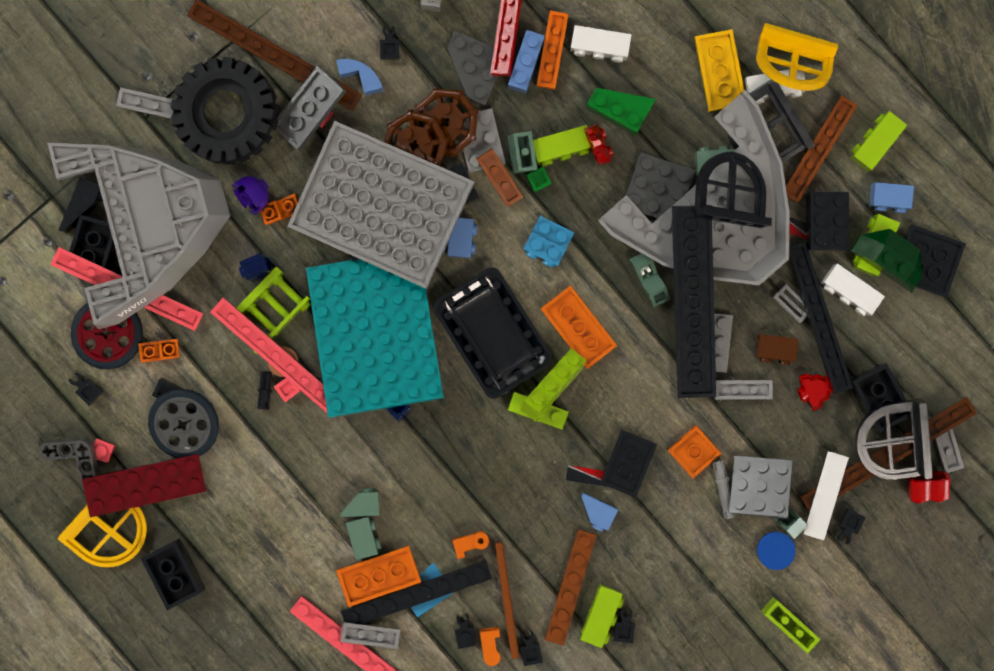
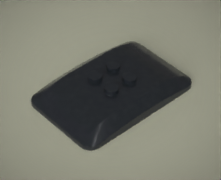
(492, 333)

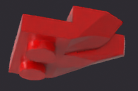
(598, 145)

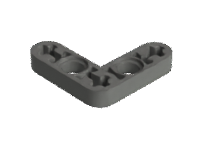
(76, 452)

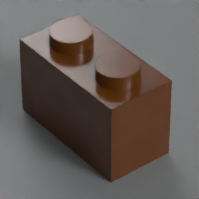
(776, 348)

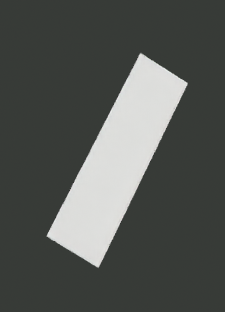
(826, 495)

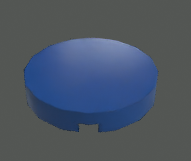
(775, 550)

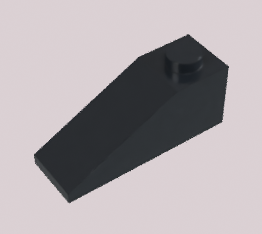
(83, 202)

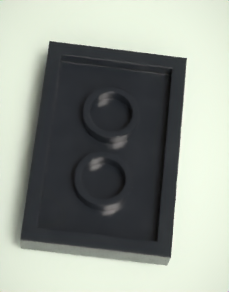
(628, 463)

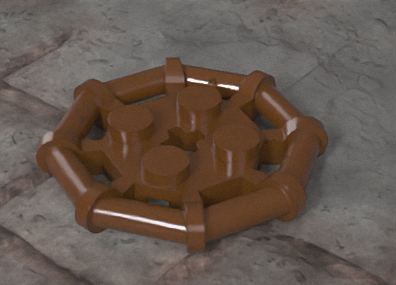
(456, 116)
(422, 135)

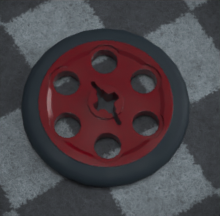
(95, 357)

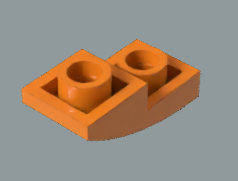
(280, 209)
(158, 350)

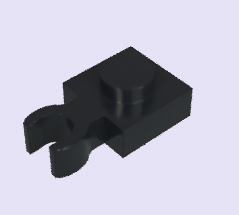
(389, 47)
(88, 390)
(851, 523)
(624, 629)
(465, 634)
(530, 651)

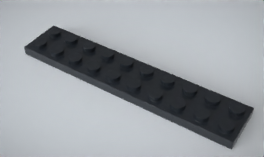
(693, 303)

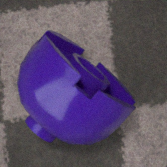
(252, 192)

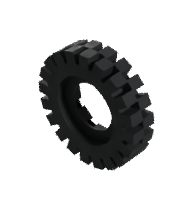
(258, 117)

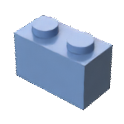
(891, 196)
(460, 242)

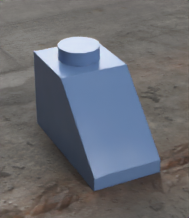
(598, 512)

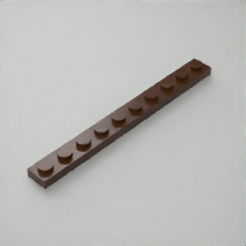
(262, 48)
(938, 426)

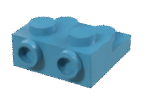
(548, 242)

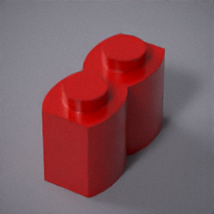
(932, 489)

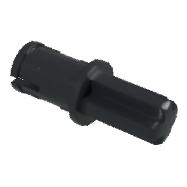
(265, 390)

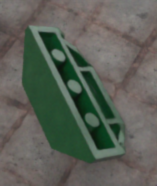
(891, 256)

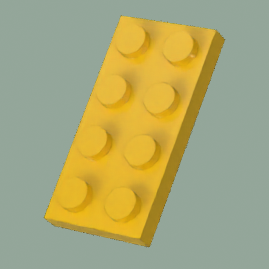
(719, 68)

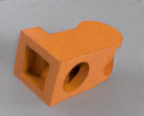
(471, 541)
(490, 652)

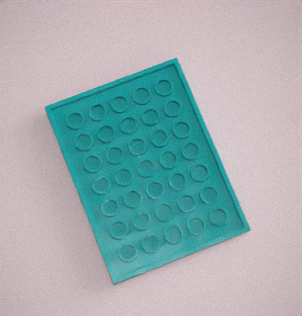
(372, 338)

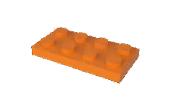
(578, 326)
(378, 576)

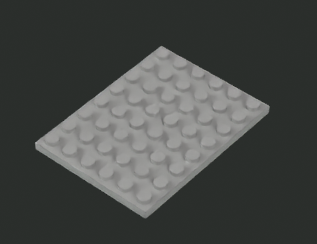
(381, 204)

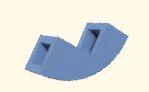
(369, 80)

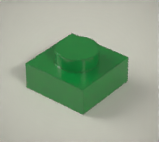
(539, 179)

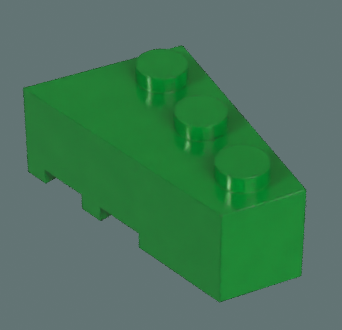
(620, 108)

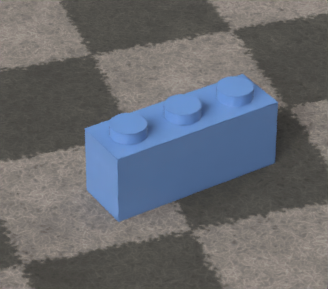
(526, 62)

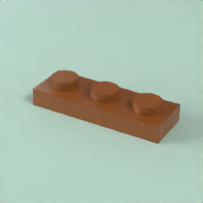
(499, 177)

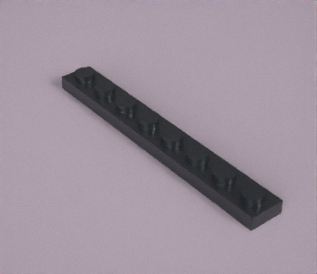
(819, 318)
(417, 594)

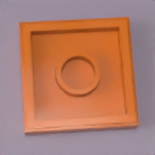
(694, 451)

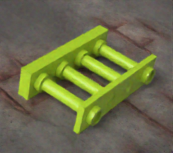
(262, 291)

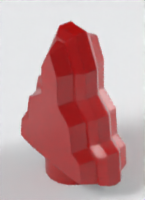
(814, 390)

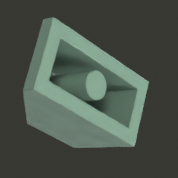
(364, 504)

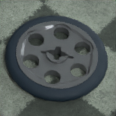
(204, 411)

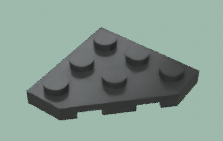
(473, 66)

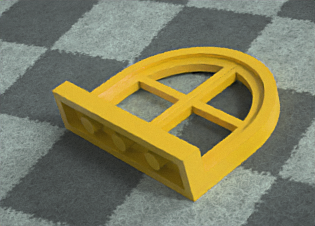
(798, 45)
(83, 518)

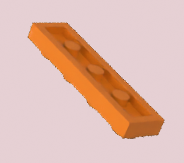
(552, 50)

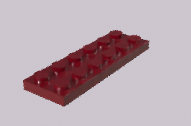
(143, 485)

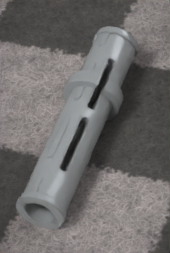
(722, 482)

